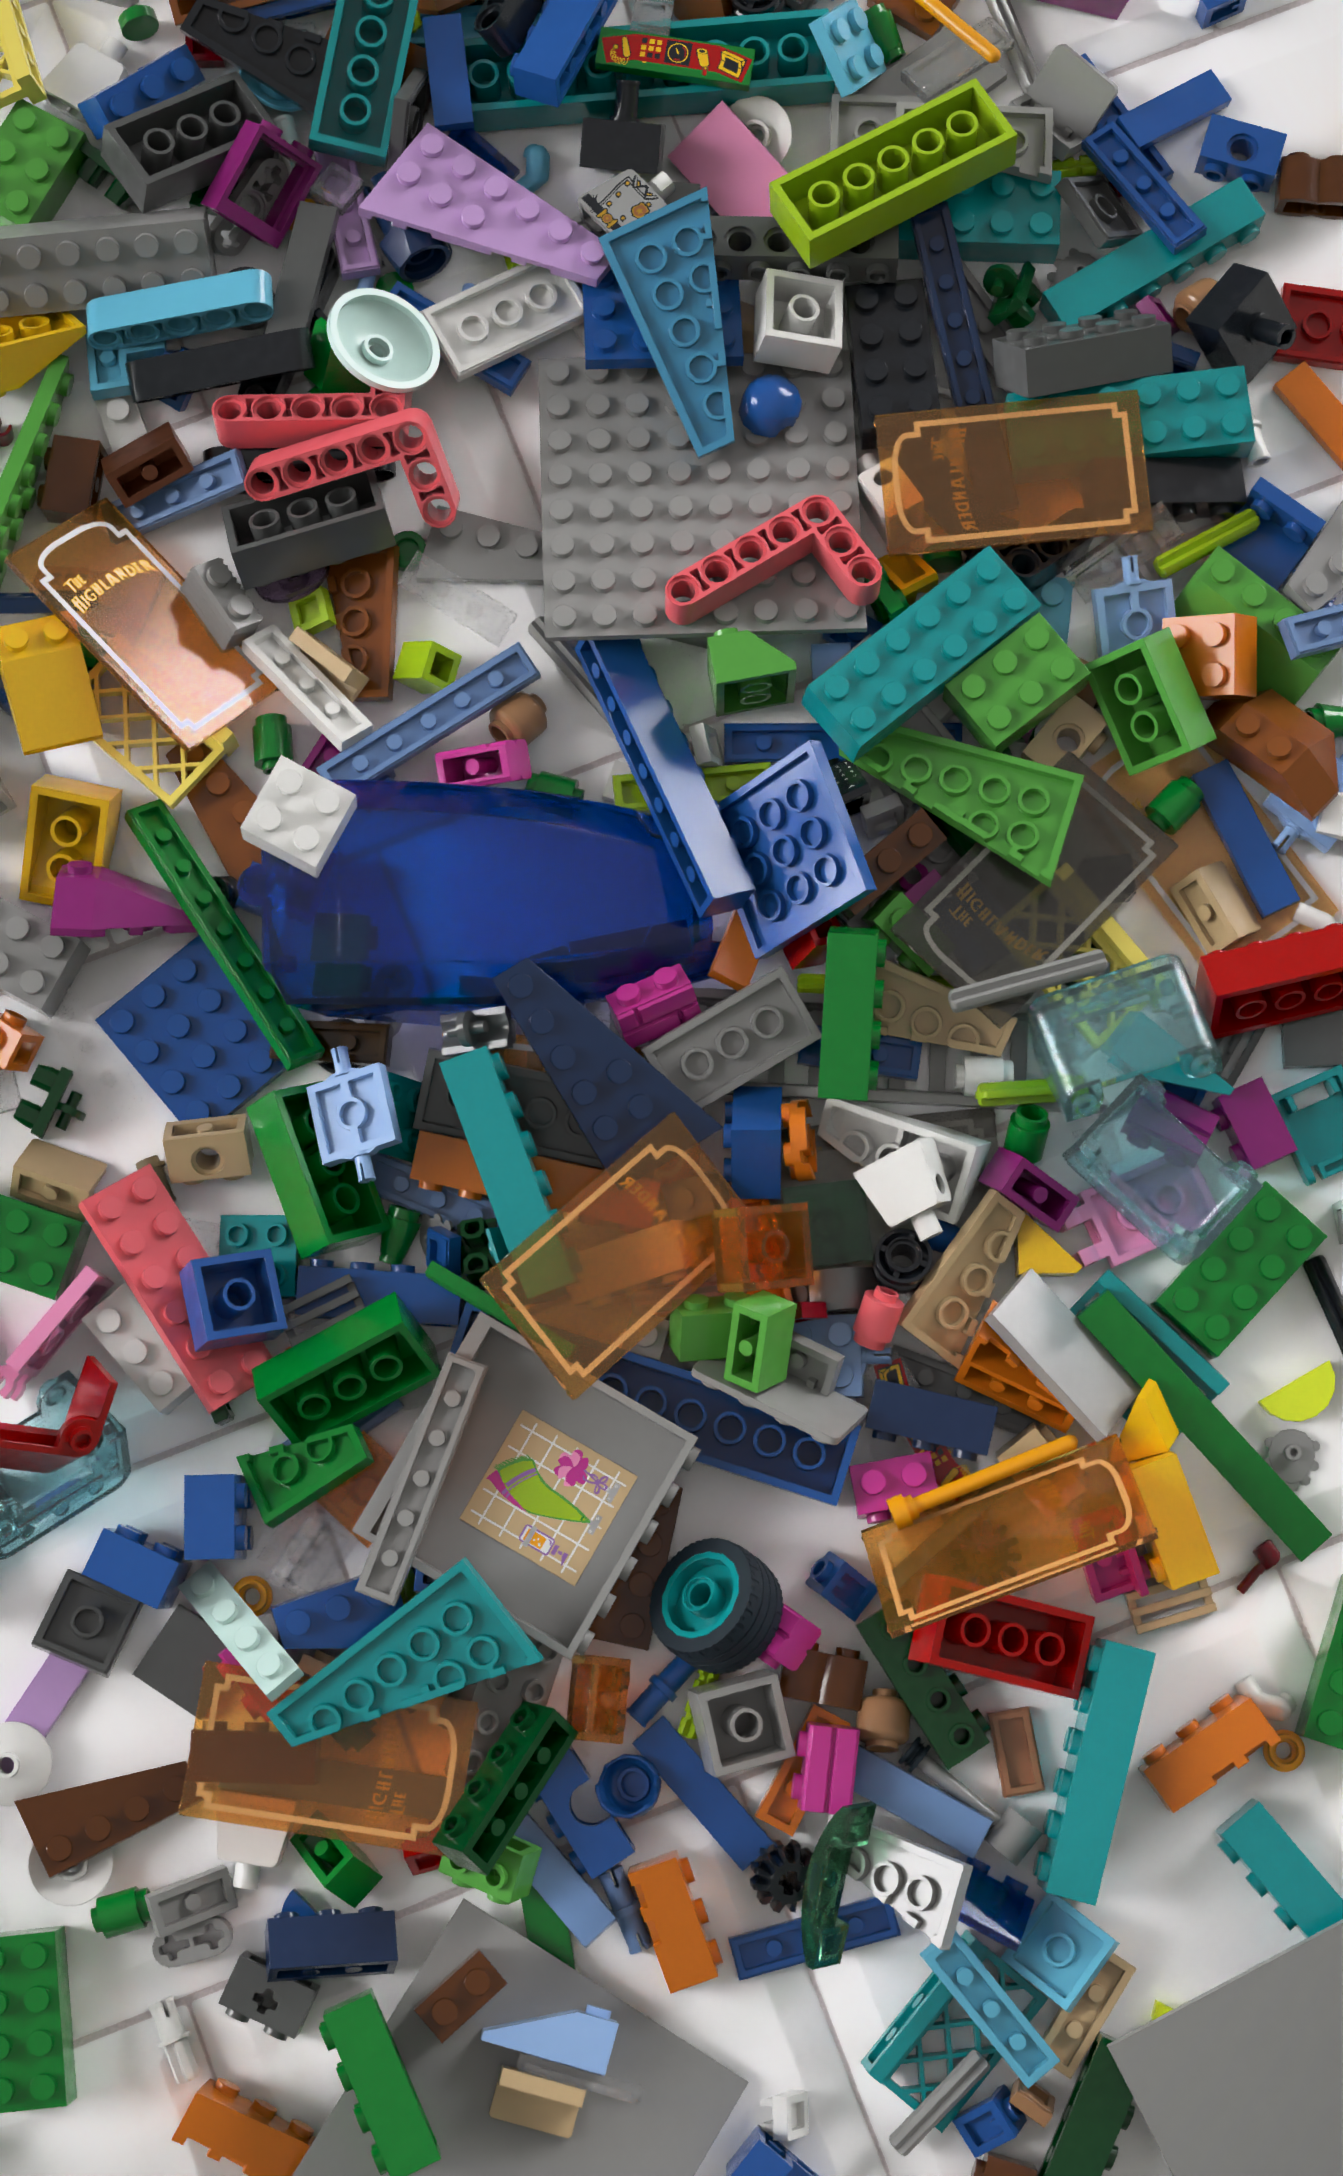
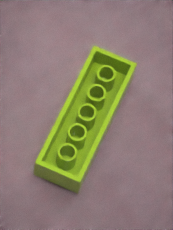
(893, 173)

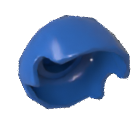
(770, 405)
(628, 1786)

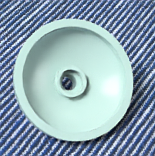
(383, 340)

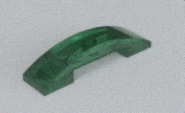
(824, 1883)

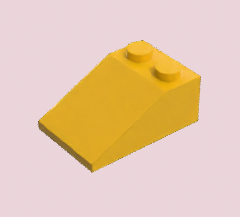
(32, 343)
(47, 685)
(66, 824)

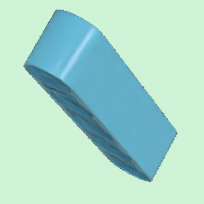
(179, 309)

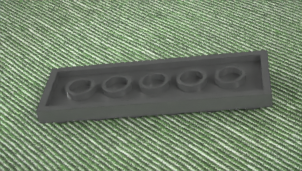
(544, 1111)

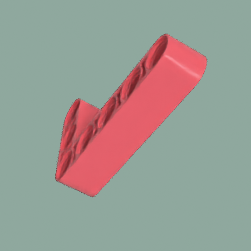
(288, 419)
(362, 458)
(775, 556)

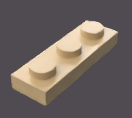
(1074, 2032)

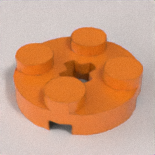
(801, 1149)

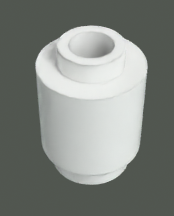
(980, 1070)

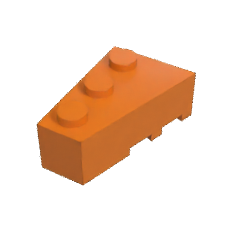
(1206, 1750)

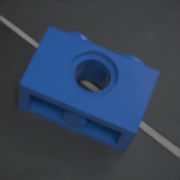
(1258, 144)

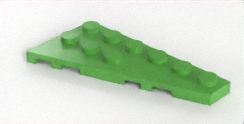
(27, 455)
(990, 796)

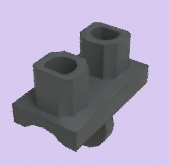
(476, 1029)

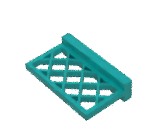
(1178, 1349)
(920, 2016)

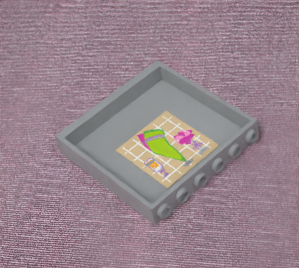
(544, 1490)

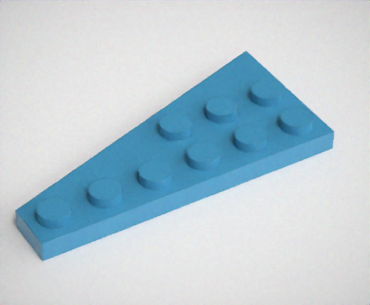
(673, 294)

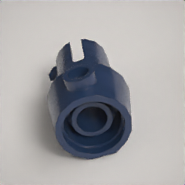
(411, 251)

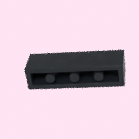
(1197, 487)

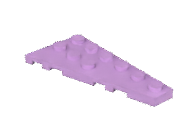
(477, 207)

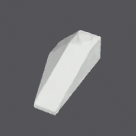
(871, 1133)

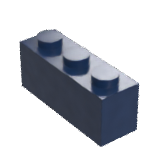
(930, 1419)
(330, 1944)

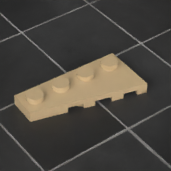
(921, 1012)
(953, 1291)

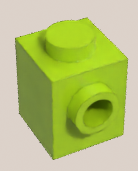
(426, 666)

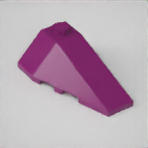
(101, 899)

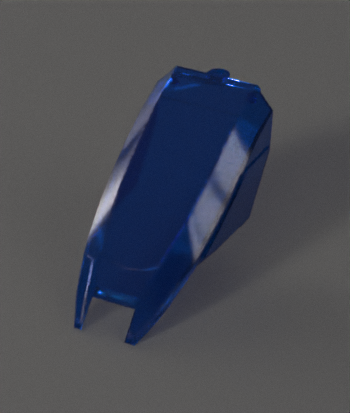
(460, 884)

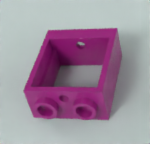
(294, 190)

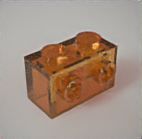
(598, 1697)

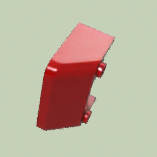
(51, 1449)

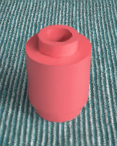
(877, 1318)

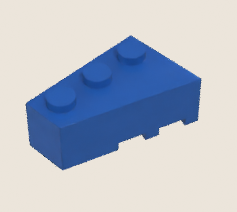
(329, 1617)

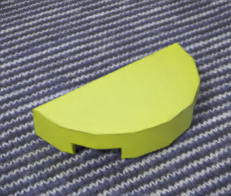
(1303, 1396)

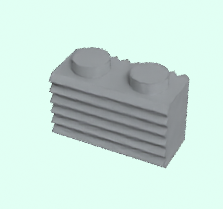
(221, 603)

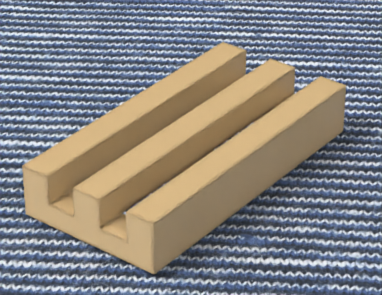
(1136, 1612)

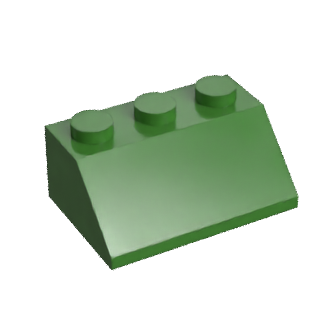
(747, 672)

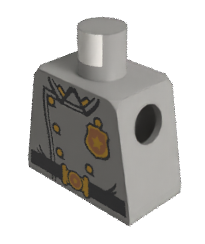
(623, 200)

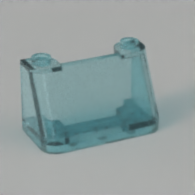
(1118, 1031)
(1160, 1172)
(41, 1502)

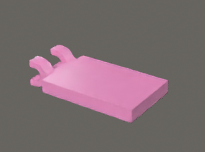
(730, 163)
(1109, 1231)
(52, 1331)

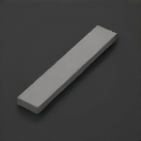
(421, 1479)

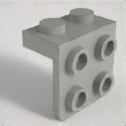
(1076, 94)

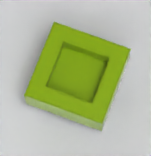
(313, 612)

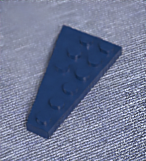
(597, 1074)

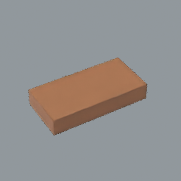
(1016, 1751)

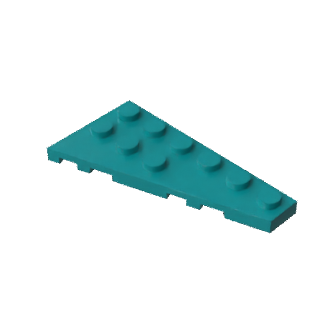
(425, 1649)

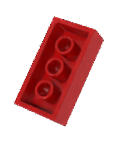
(1272, 981)
(1011, 1644)

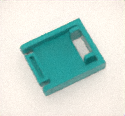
(1316, 1128)

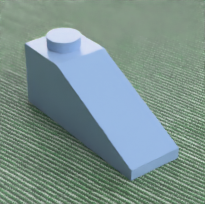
(565, 2037)

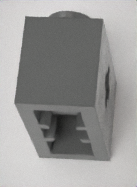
(244, 2002)

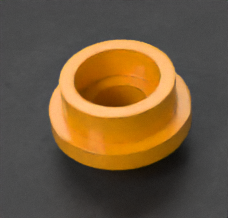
(263, 1588)
(1296, 1754)

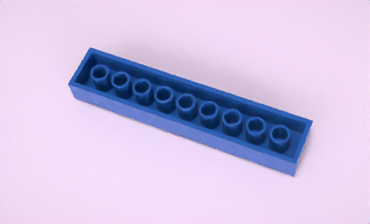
(728, 1433)

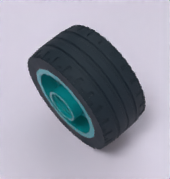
(716, 1606)

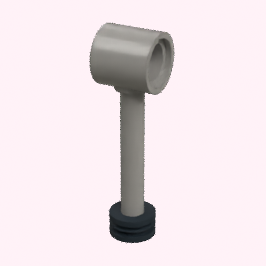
(1008, 1833)

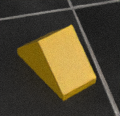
(909, 575)
(1041, 1252)
(1149, 1425)

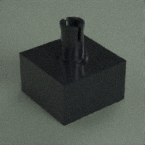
(623, 139)
(1242, 321)

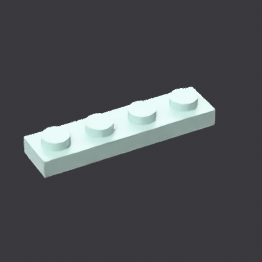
(241, 1631)

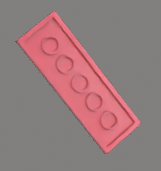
(150, 1248)

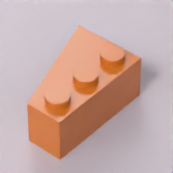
(1001, 1375)
(675, 1920)
(244, 2131)

